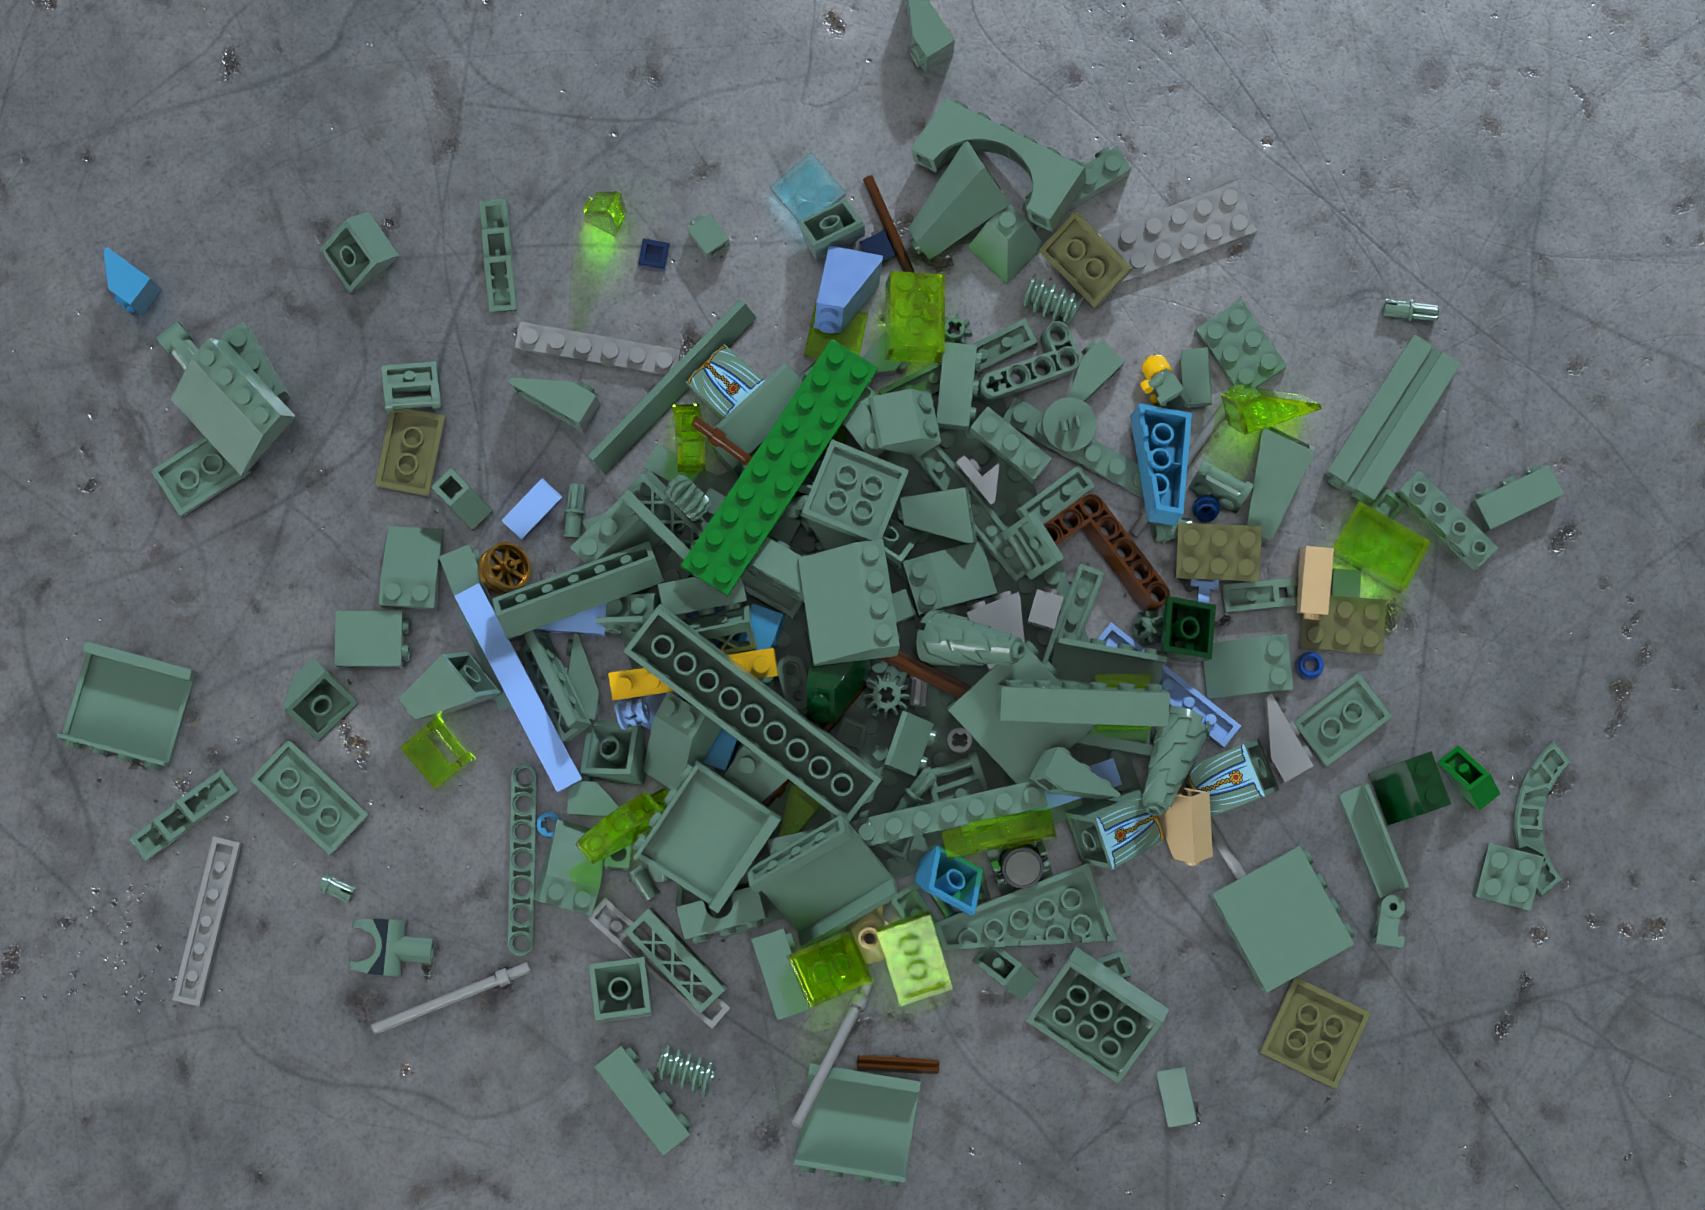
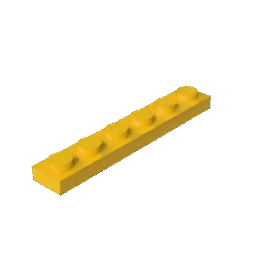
(641, 682)

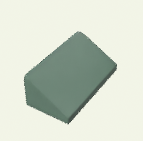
(1176, 1096)

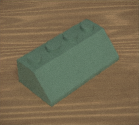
(756, 416)
(622, 527)

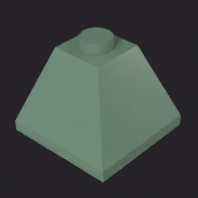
(1006, 243)
(317, 699)
(614, 753)

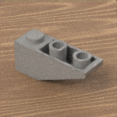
(1283, 747)

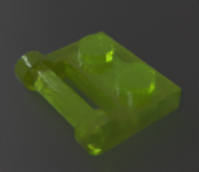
(429, 759)

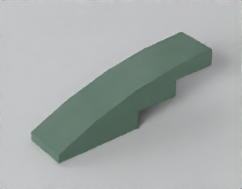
(498, 255)
(183, 815)

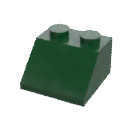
(1188, 629)

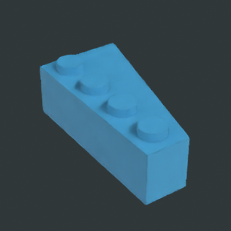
(1162, 458)

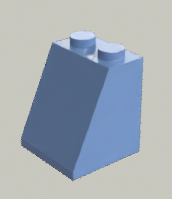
(845, 287)

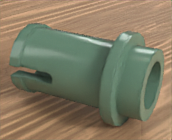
(643, 882)
(335, 887)

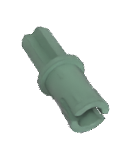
(1410, 310)
(574, 511)
(915, 792)

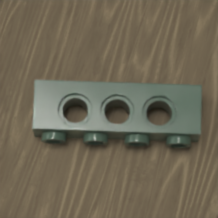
(1446, 521)

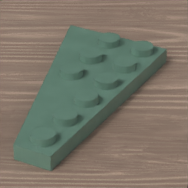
(1050, 912)

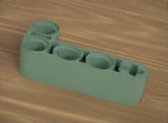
(1026, 369)

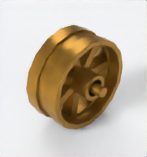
(504, 568)

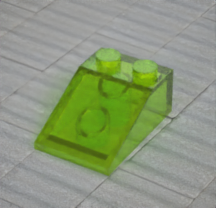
(1257, 408)
(829, 968)

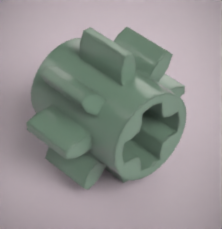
(957, 324)
(1148, 627)

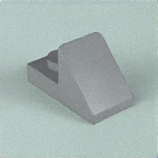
(984, 485)

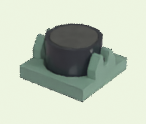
(1019, 866)

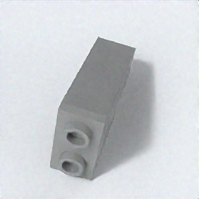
(1002, 615)

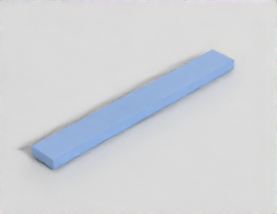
(518, 688)

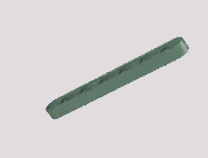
(527, 873)

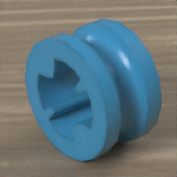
(544, 831)

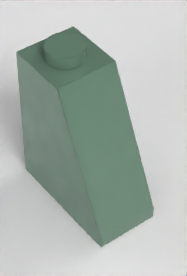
(941, 513)

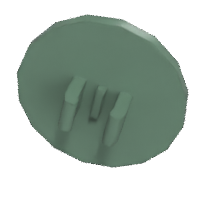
(1069, 424)

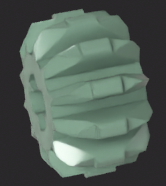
(688, 497)
(896, 695)

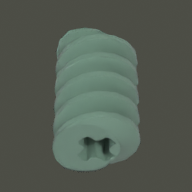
(1051, 300)
(685, 1071)

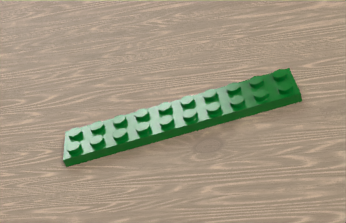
(779, 467)

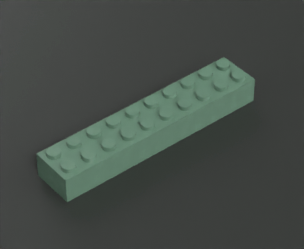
(753, 713)

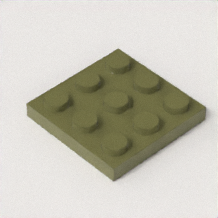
(1315, 1032)

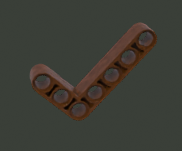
(1108, 546)

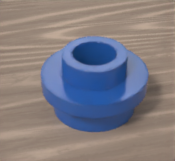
(1206, 514)
(1318, 665)

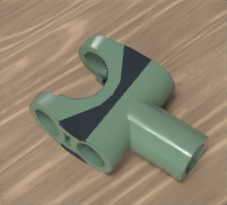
(391, 947)

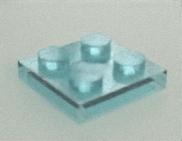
(807, 188)

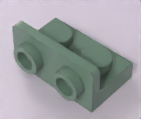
(628, 612)

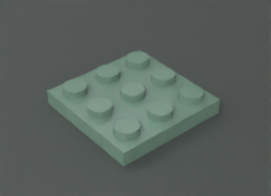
(854, 492)

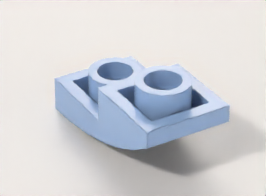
(531, 508)

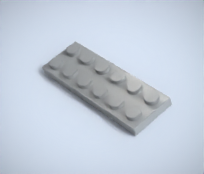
(1182, 230)

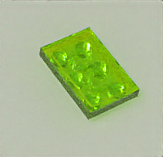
(914, 958)

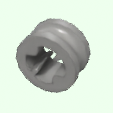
(958, 749)

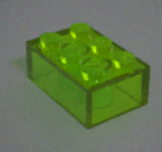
(915, 317)
(1380, 547)

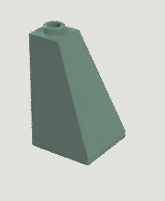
(957, 204)
(1277, 475)

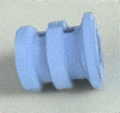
(632, 713)

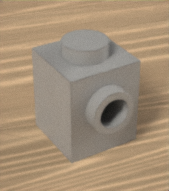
(1045, 609)

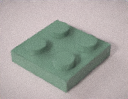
(1510, 876)

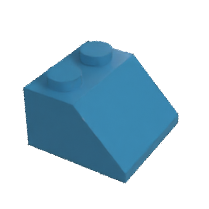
(131, 287)
(950, 880)

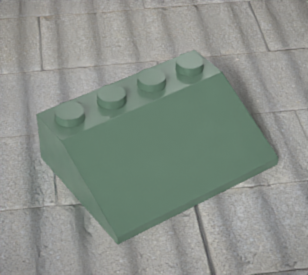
(230, 404)
(849, 603)
(1097, 1015)

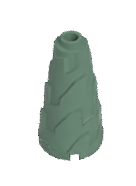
(957, 641)
(1172, 757)

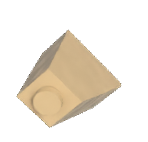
(1314, 581)
(1189, 826)

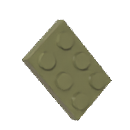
(1085, 259)
(410, 451)
(1218, 552)
(1349, 627)

